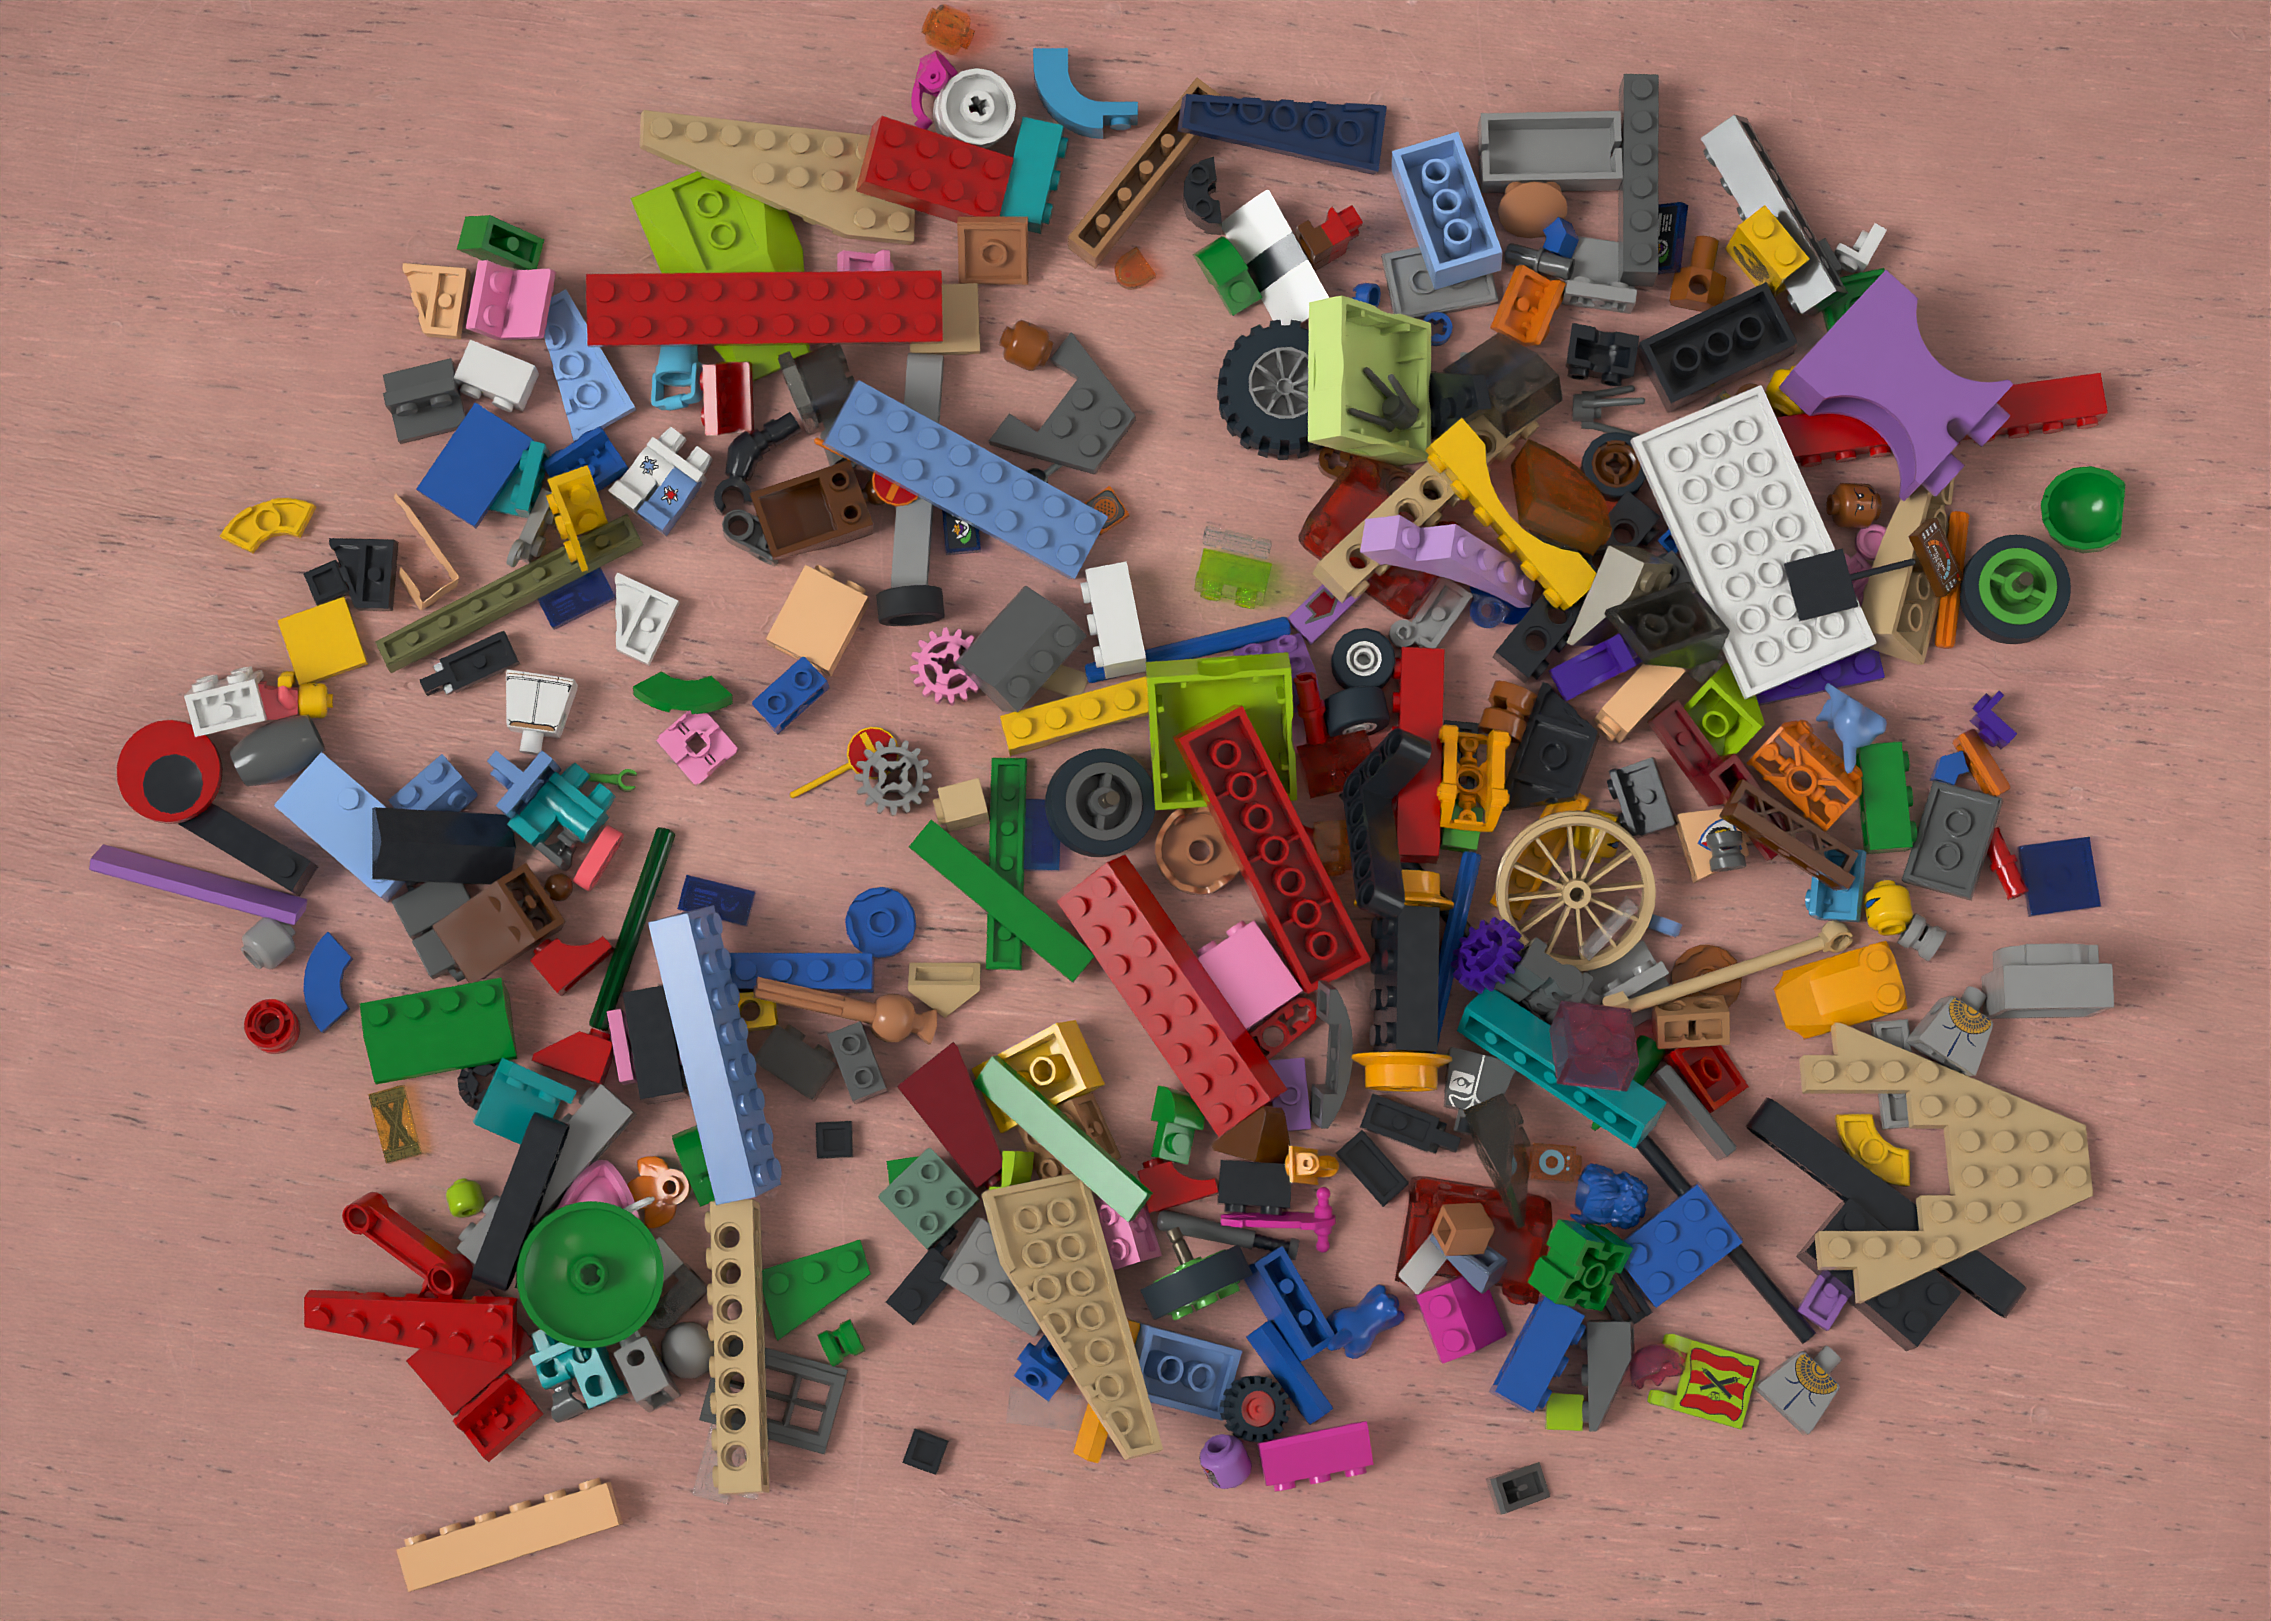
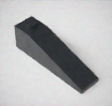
(252, 848)

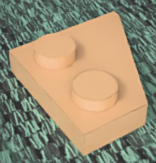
(440, 298)

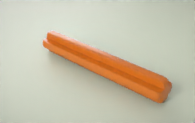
(1949, 604)

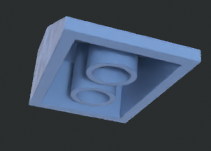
(1185, 1370)

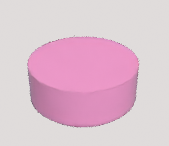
(1869, 540)

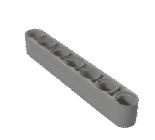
(915, 520)

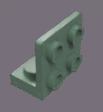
(928, 1198)

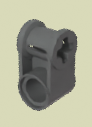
(753, 540)

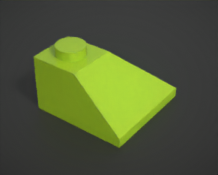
(1724, 714)

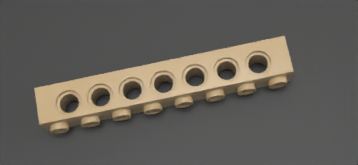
(1335, 568)
(750, 1363)

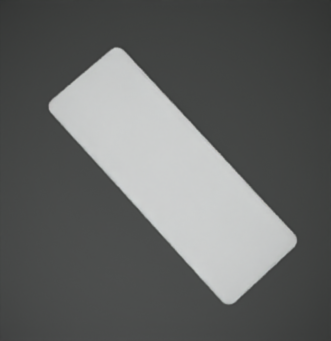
(1422, 1266)

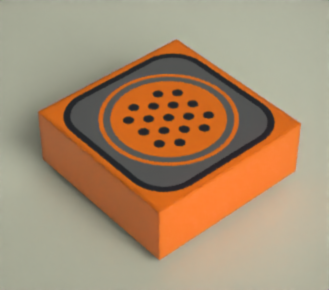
(1110, 505)

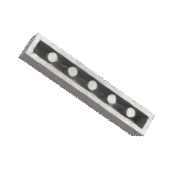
(589, 1136)

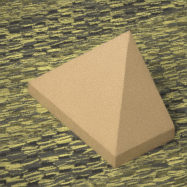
(944, 984)

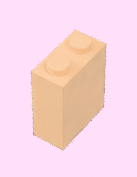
(818, 618)
(1635, 700)

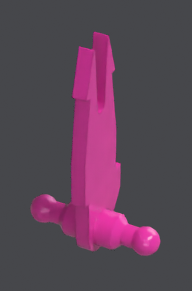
(1319, 1221)

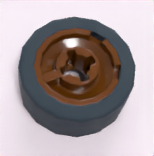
(1610, 448)

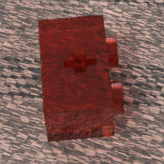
(1330, 763)

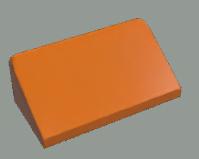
(1981, 763)

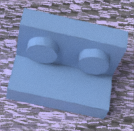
(521, 785)

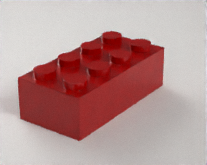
(933, 172)

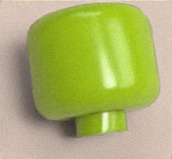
(465, 1198)

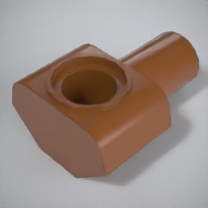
(1700, 272)

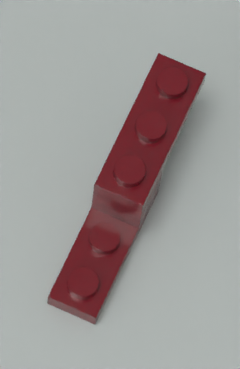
(1707, 771)

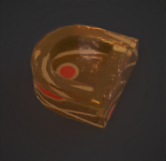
(1133, 270)

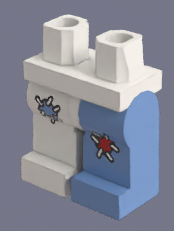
(662, 482)

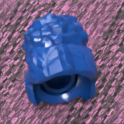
(1609, 1198)

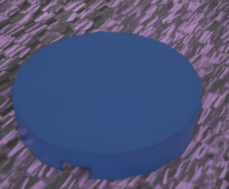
(880, 922)

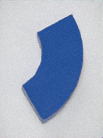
(324, 982)

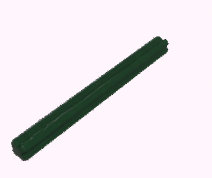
(632, 927)

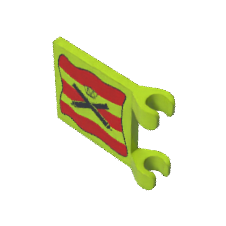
(1713, 1383)

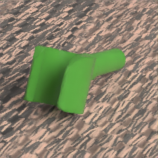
(614, 779)

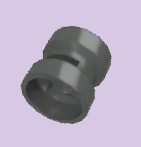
(1724, 859)

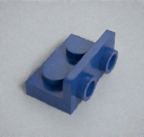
(790, 695)

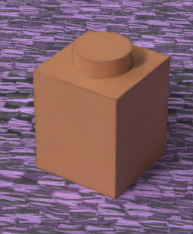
(1463, 1229)

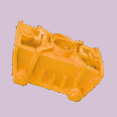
(1489, 778)

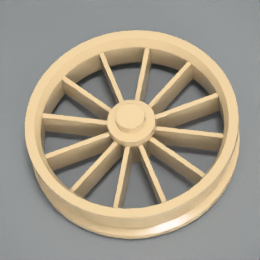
(1575, 887)

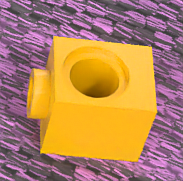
(768, 1012)

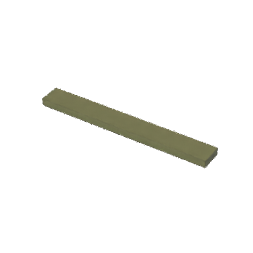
(506, 595)

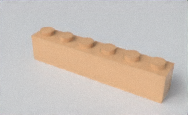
(508, 1536)

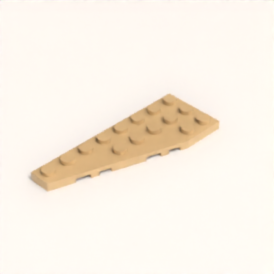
(784, 167)
(1063, 1271)

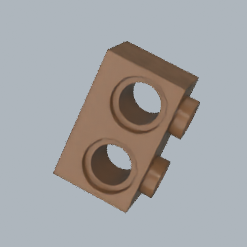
(1691, 1022)

